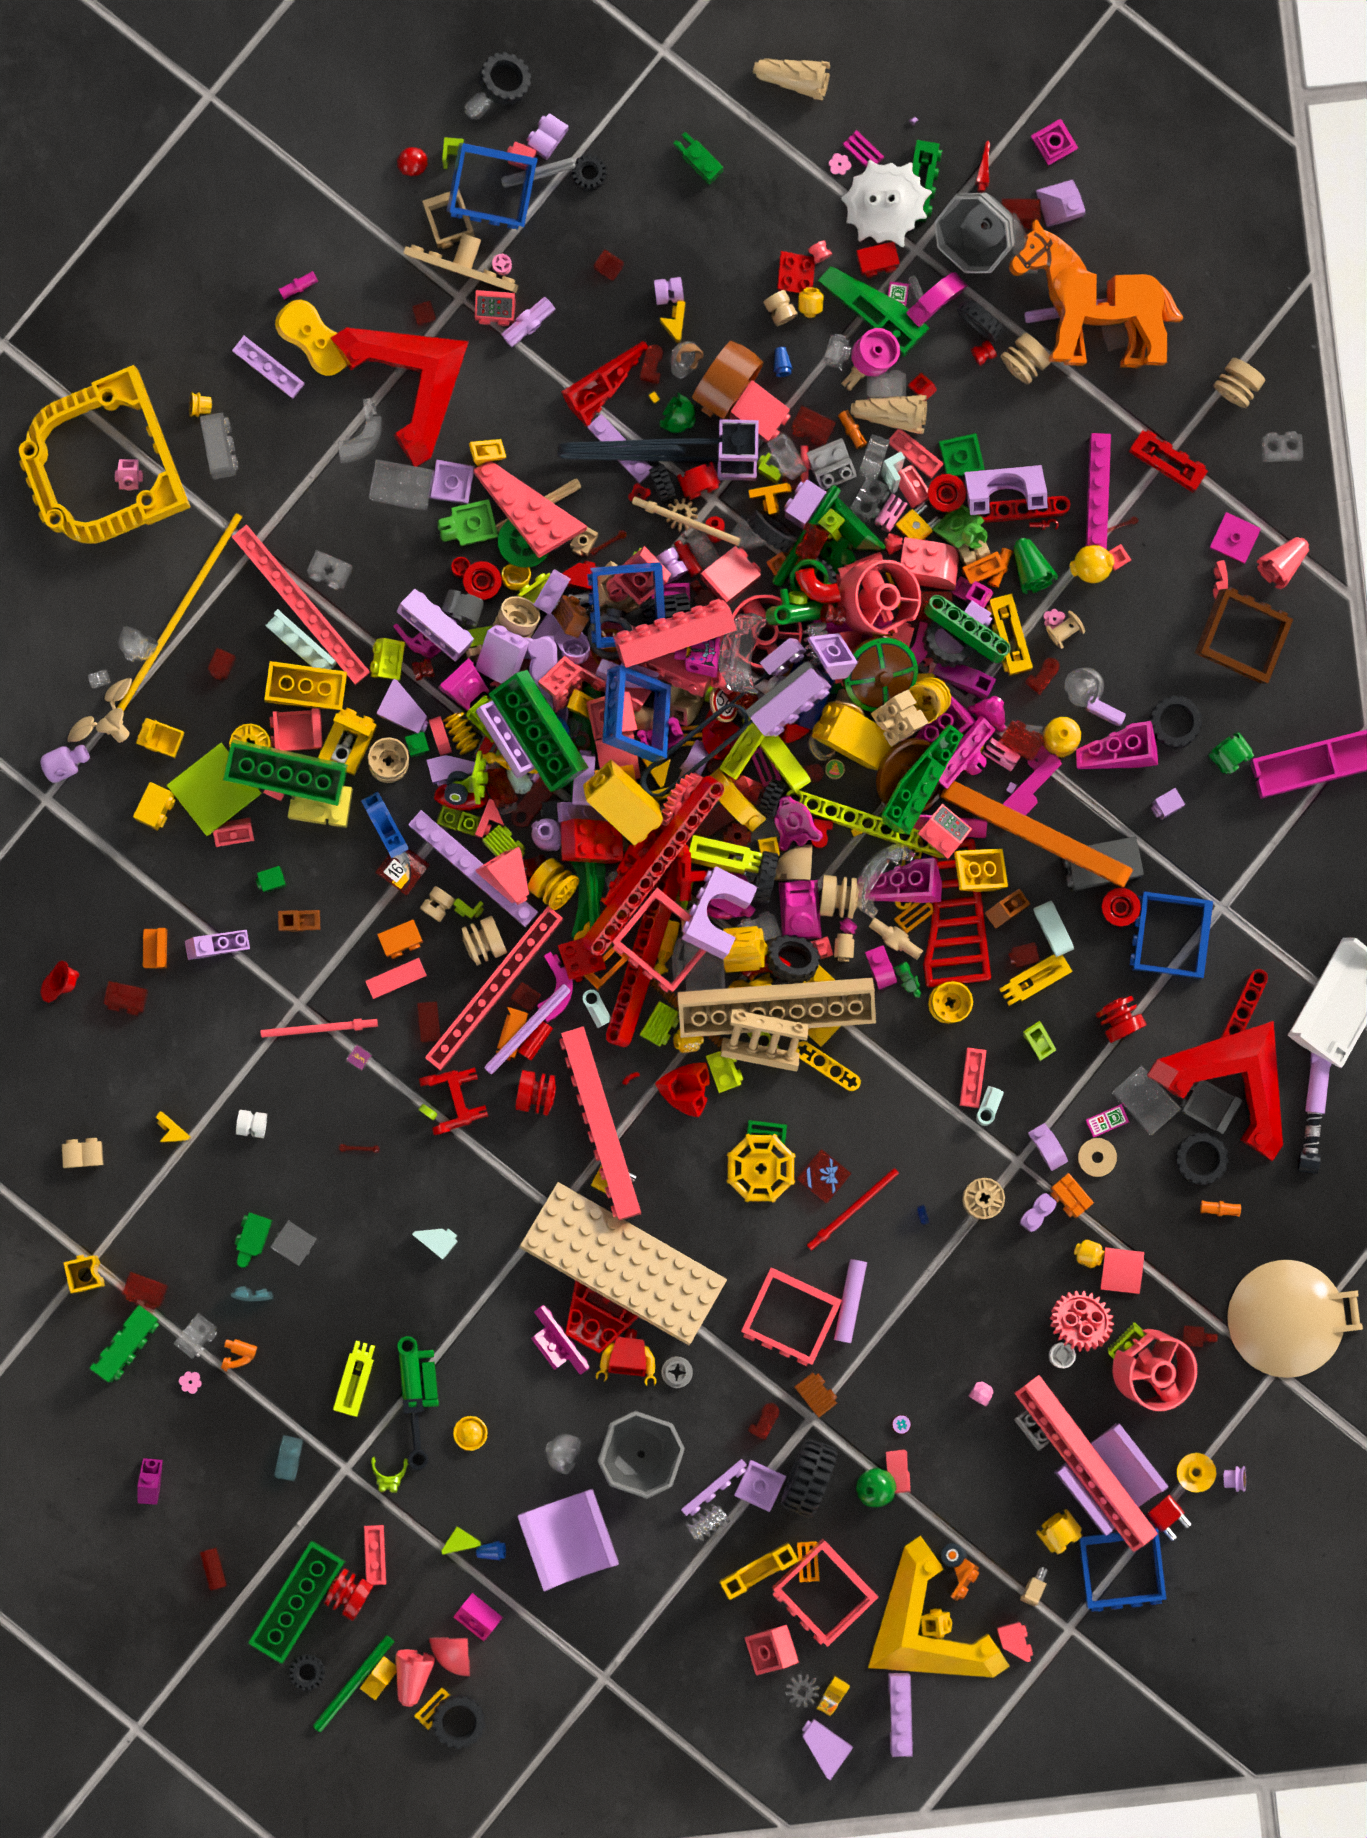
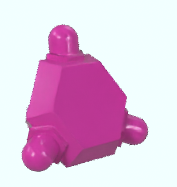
(991, 710)

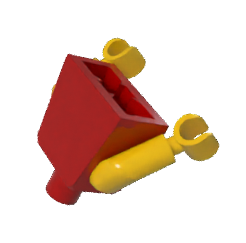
(628, 1357)

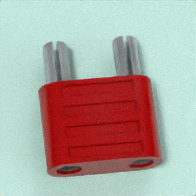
(1165, 1514)

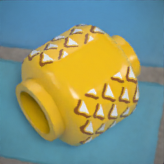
(687, 1044)

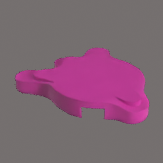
(795, 823)

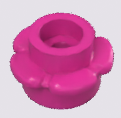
(848, 926)

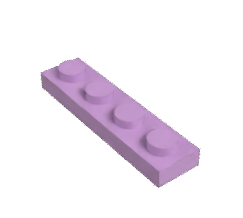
(268, 367)
(604, 431)
(708, 1494)

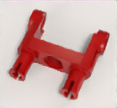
(685, 876)
(464, 1115)

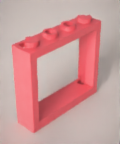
(636, 961)
(784, 1350)
(806, 1622)

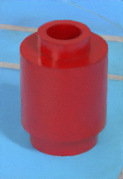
(717, 523)

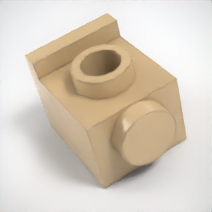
(581, 549)

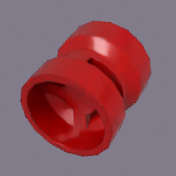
(982, 353)
(458, 565)

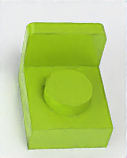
(770, 472)

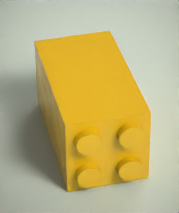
(851, 735)
(623, 802)

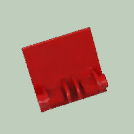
(795, 272)
(579, 960)

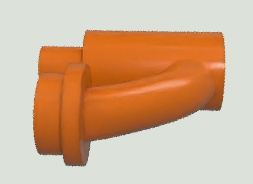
(241, 1348)

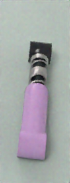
(1315, 1106)

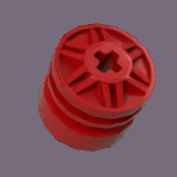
(1121, 1019)
(535, 1092)
(348, 1594)

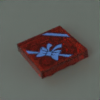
(824, 1176)

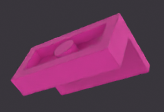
(478, 1617)

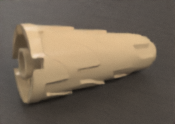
(801, 76)
(895, 412)

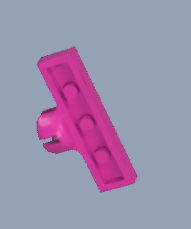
(968, 753)

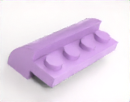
(505, 739)

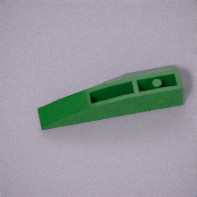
(874, 308)
(919, 782)

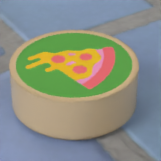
(834, 769)

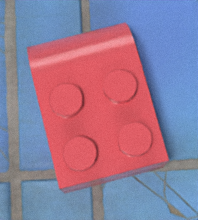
(931, 562)

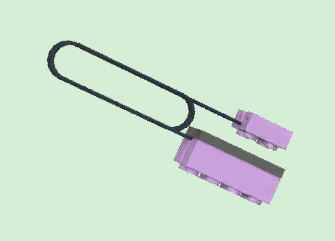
(771, 711)

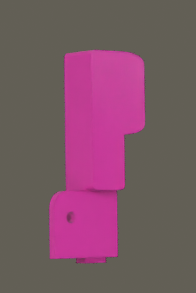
(1023, 799)

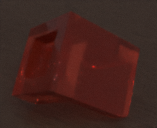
(608, 265)
(526, 996)

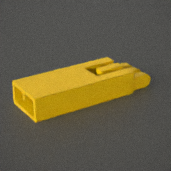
(1041, 975)

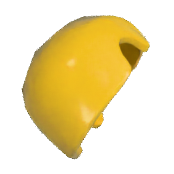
(515, 577)

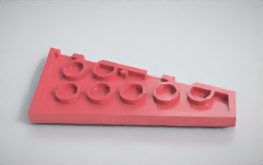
(534, 516)

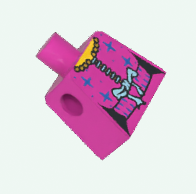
(701, 657)

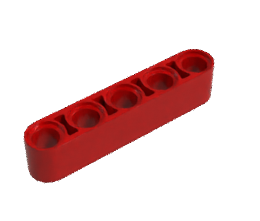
(1011, 505)
(1243, 1003)

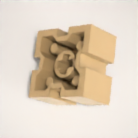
(899, 718)

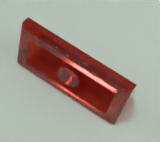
(500, 788)

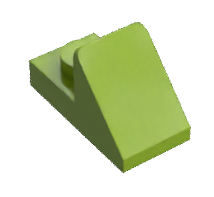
(1039, 1040)

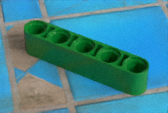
(963, 620)

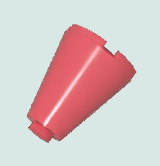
(1283, 562)
(412, 1675)

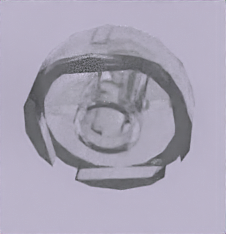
(136, 645)
(1084, 686)
(562, 1452)

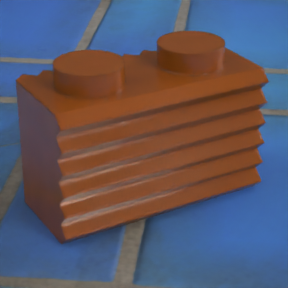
(571, 615)
(816, 1394)

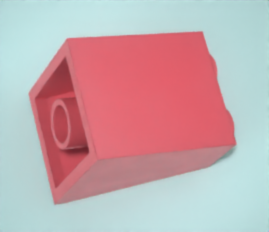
(762, 406)
(731, 575)
(621, 758)

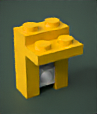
(348, 721)

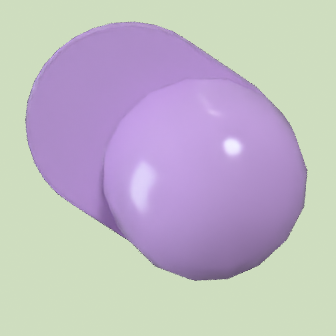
(573, 648)

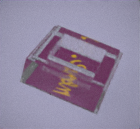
(359, 1057)

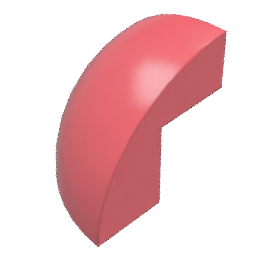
(452, 1654)

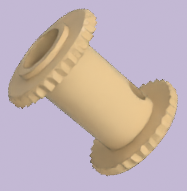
(1063, 630)

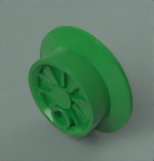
(515, 548)

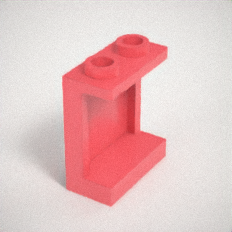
(297, 730)

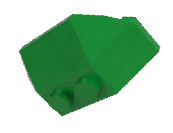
(854, 530)

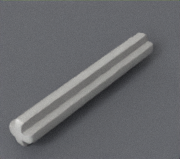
(540, 172)

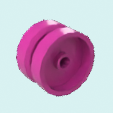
(875, 352)

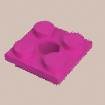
(1054, 153)

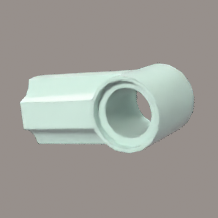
(597, 1010)
(989, 1104)

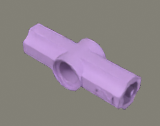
(528, 321)

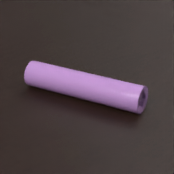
(850, 1301)

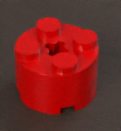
(699, 480)

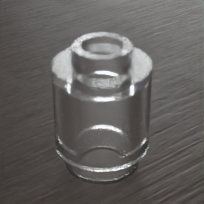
(477, 105)

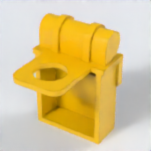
(160, 737)

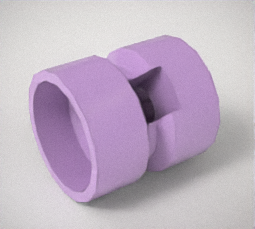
(662, 287)
(670, 561)

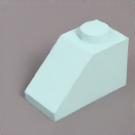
(437, 1240)

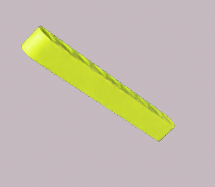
(860, 816)

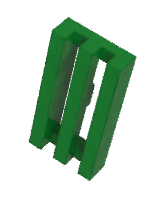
(783, 1134)

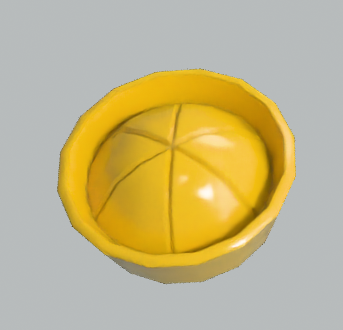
(470, 1433)

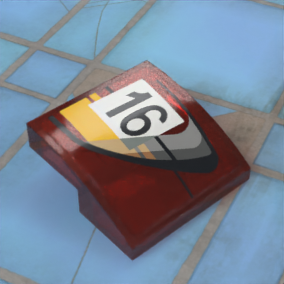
(403, 870)

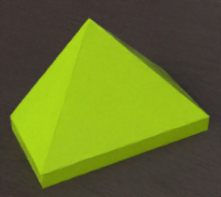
(460, 1541)

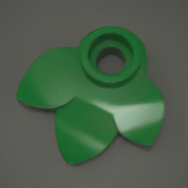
(840, 554)

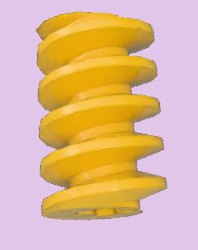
(461, 732)

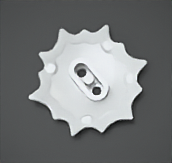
(883, 218)

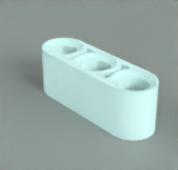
(1053, 928)

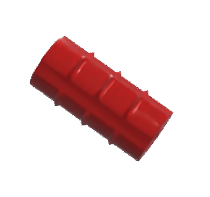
(535, 1040)

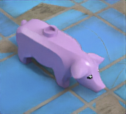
(544, 657)

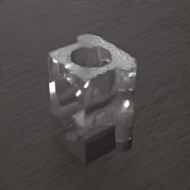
(99, 679)

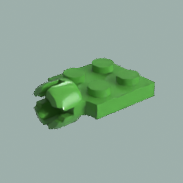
(469, 524)
(961, 528)

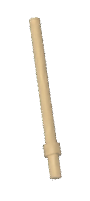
(652, 507)

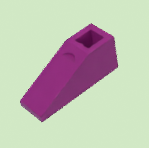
(967, 679)

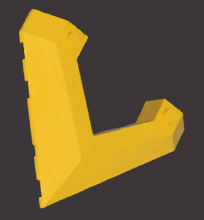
(898, 1639)

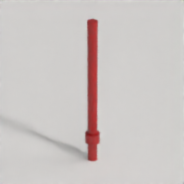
(824, 1234)

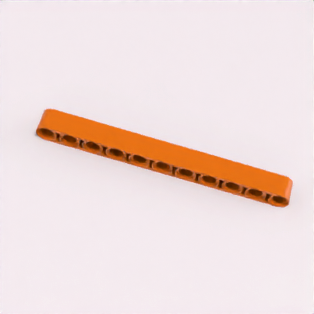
(1037, 833)

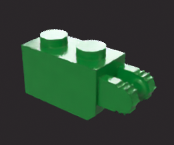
(699, 159)
(252, 1237)

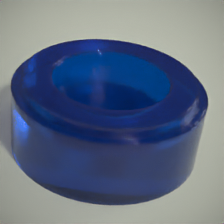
(923, 1215)

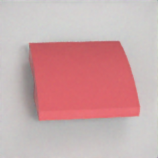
(1122, 1270)

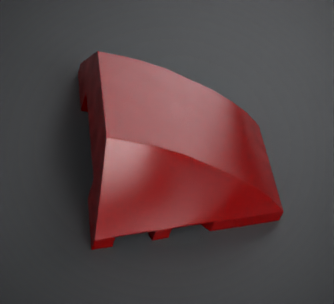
(595, 1318)

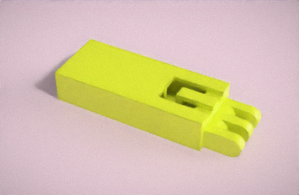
(716, 854)
(354, 1386)

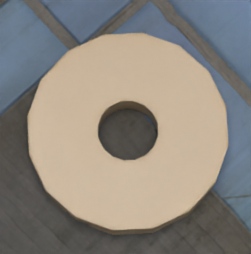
(1107, 1151)

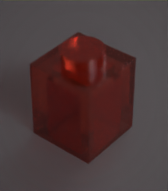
(221, 664)
(1024, 955)

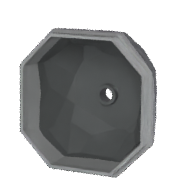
(966, 238)
(641, 1475)

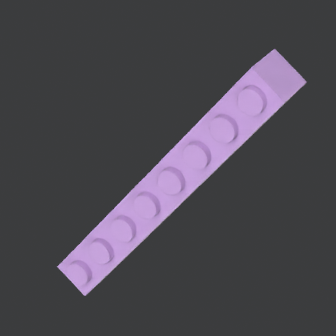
(467, 863)

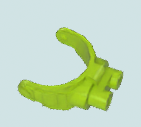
(388, 1483)

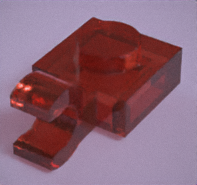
(703, 597)
(1195, 1336)

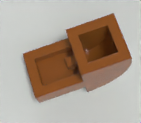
(299, 920)

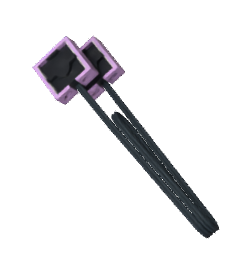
(735, 458)

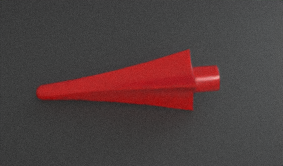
(983, 175)

